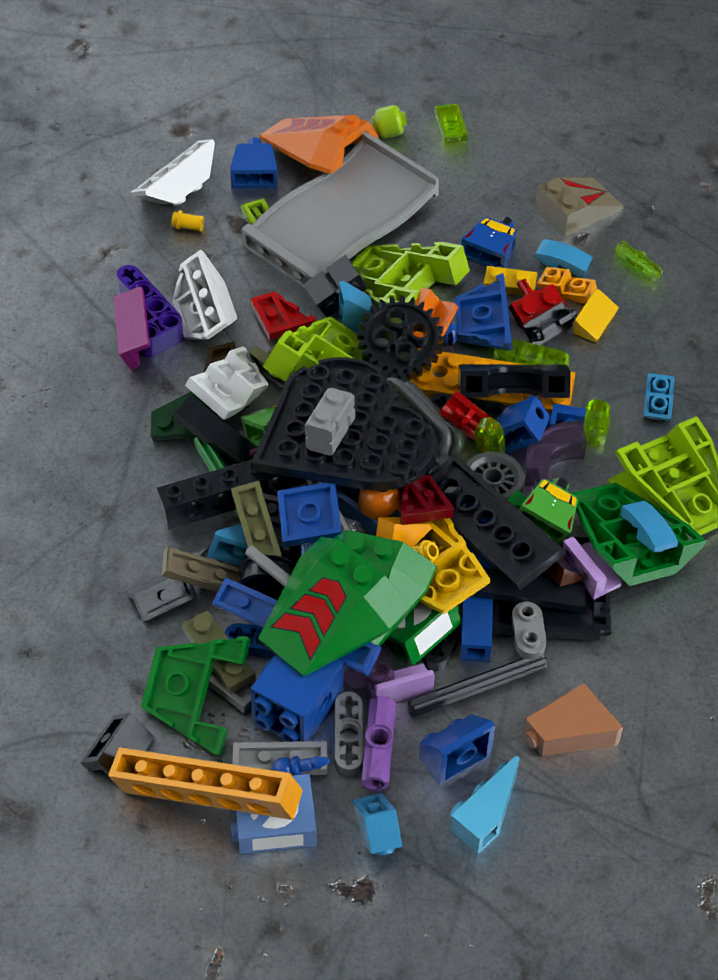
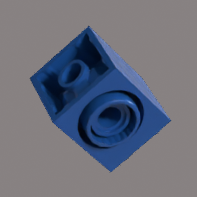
(293, 703)

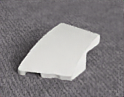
(229, 383)

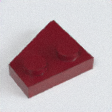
(424, 502)

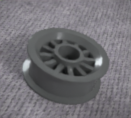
(499, 471)

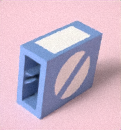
(269, 833)

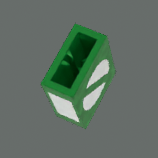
(421, 632)

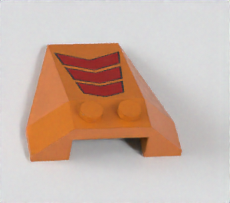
(317, 140)

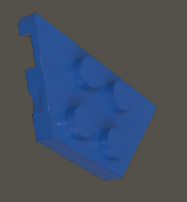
(484, 316)

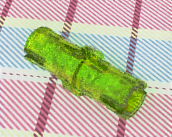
(638, 260)

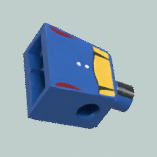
(490, 242)

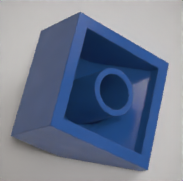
(457, 748)

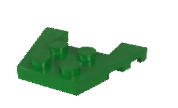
(180, 683)

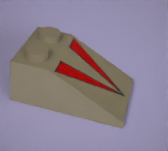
(574, 203)

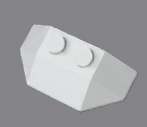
(180, 176)
(202, 299)

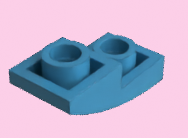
(555, 253)
(659, 397)
(652, 527)

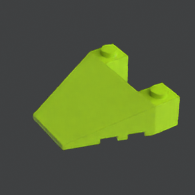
(408, 270)
(309, 345)

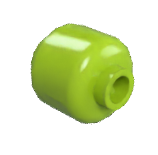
(389, 121)

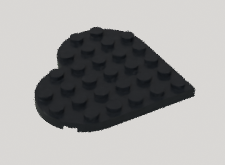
(381, 448)

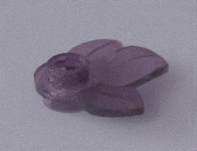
(381, 668)

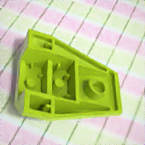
(678, 473)

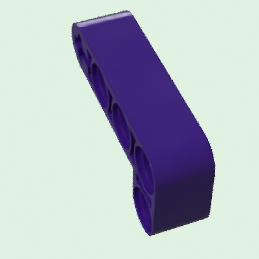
(163, 319)

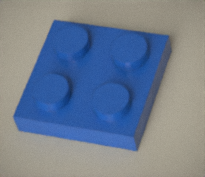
(309, 513)

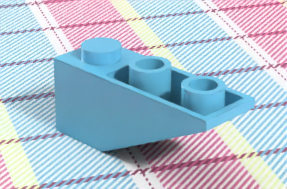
(482, 815)

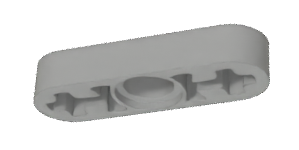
(354, 744)

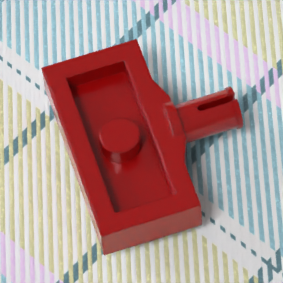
(533, 302)

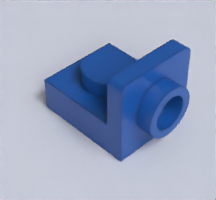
(565, 413)

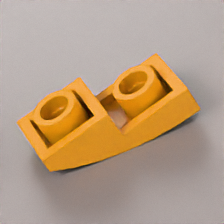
(569, 288)

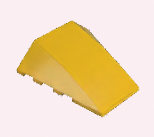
(457, 570)

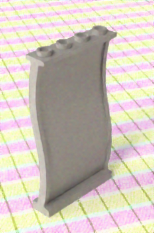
(340, 211)

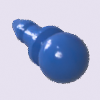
(297, 767)

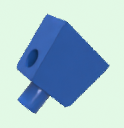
(253, 166)
(523, 423)

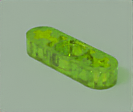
(529, 348)

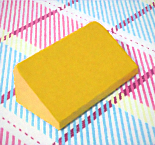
(595, 316)

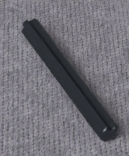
(475, 685)

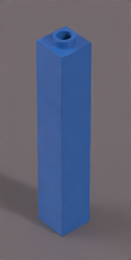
(476, 619)

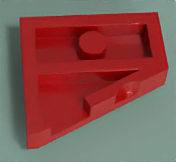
(278, 315)

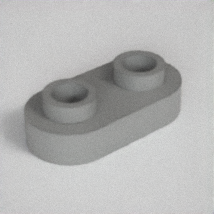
(527, 628)

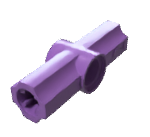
(378, 757)

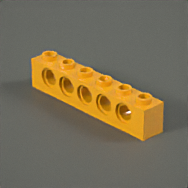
(206, 783)

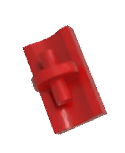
(463, 413)

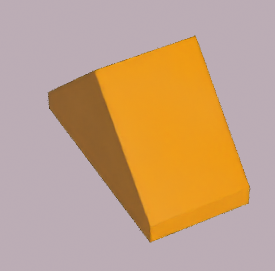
(409, 534)

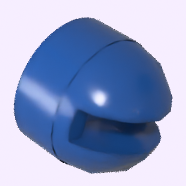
(451, 334)

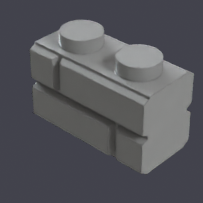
(330, 421)

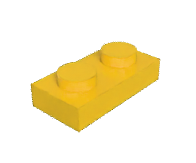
(511, 277)

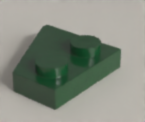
(165, 426)

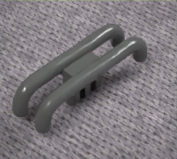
(431, 415)

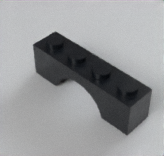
(531, 379)

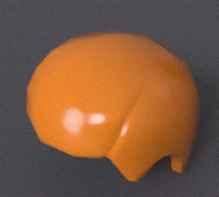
(379, 504)

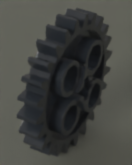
(413, 320)

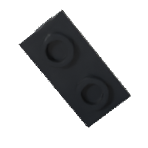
(549, 323)

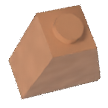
(572, 725)

